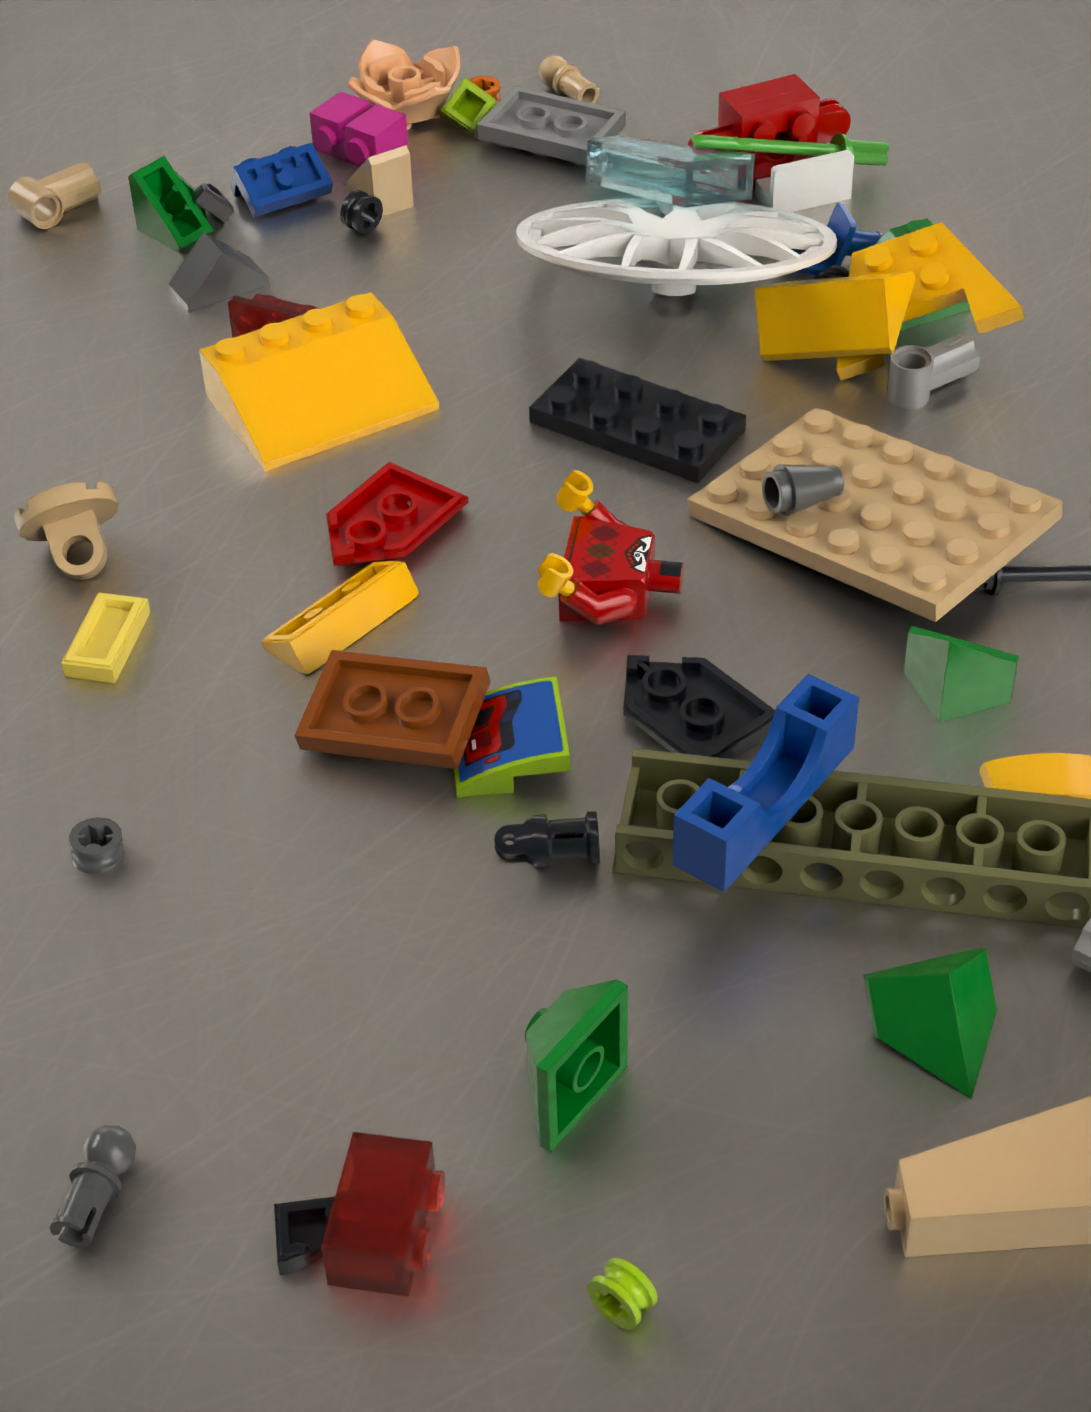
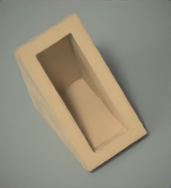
(386, 178)

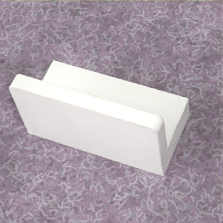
(808, 182)

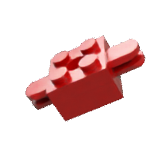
(778, 111)

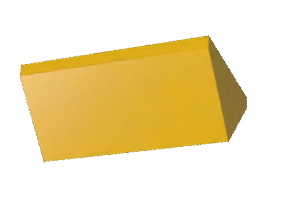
(832, 316)

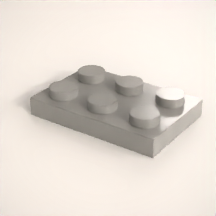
(549, 124)

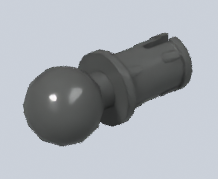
(107, 1154)

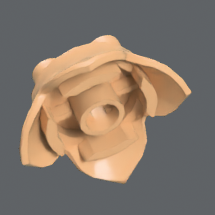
(403, 85)

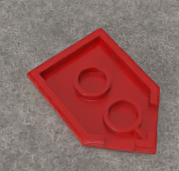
(389, 516)

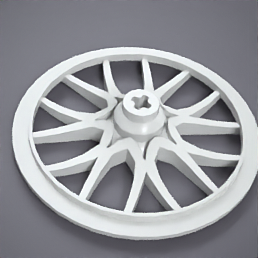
(675, 242)

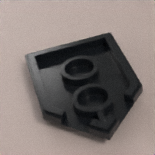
(694, 707)

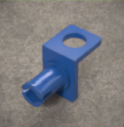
(848, 240)

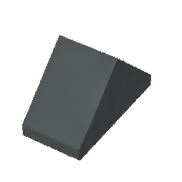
(214, 274)

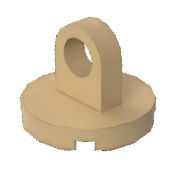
(68, 516)

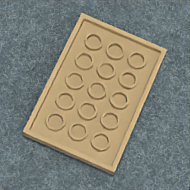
(903, 527)

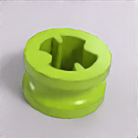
(622, 1293)

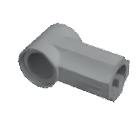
(919, 369)

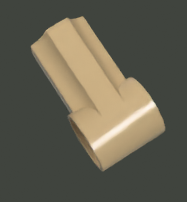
(47, 199)

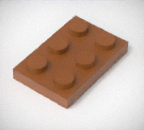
(393, 709)

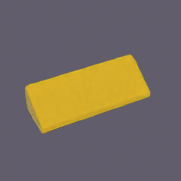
(342, 616)

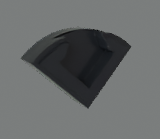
(213, 201)
(300, 1232)

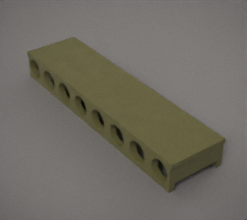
(884, 842)

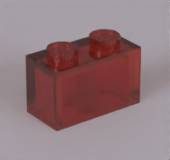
(381, 1214)

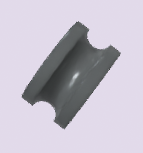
(95, 858)

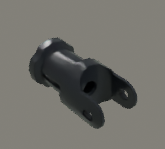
(547, 840)

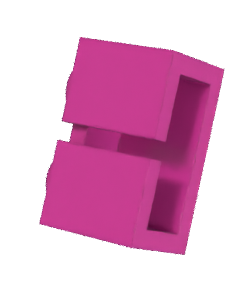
(353, 131)

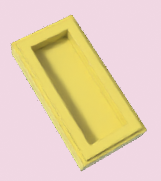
(106, 637)

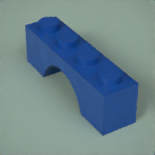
(729, 826)

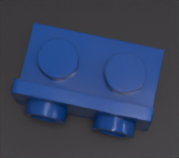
(281, 179)

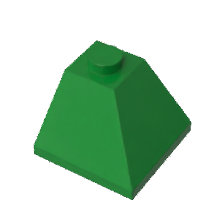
(575, 1055)

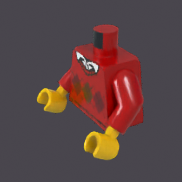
(605, 563)

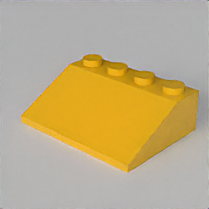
(316, 381)

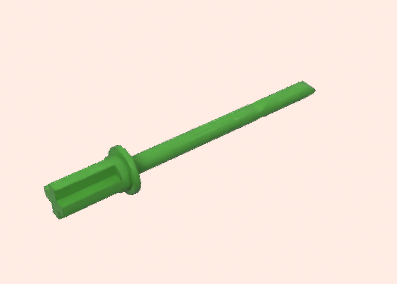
(864, 151)

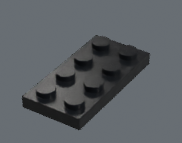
(638, 419)

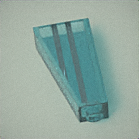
(669, 171)

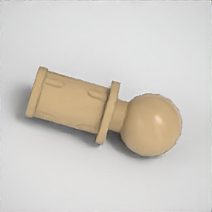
(567, 79)

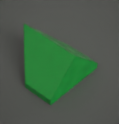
(166, 206)
(957, 674)
(936, 1013)

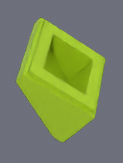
(467, 106)

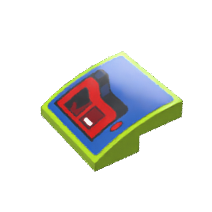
(513, 736)

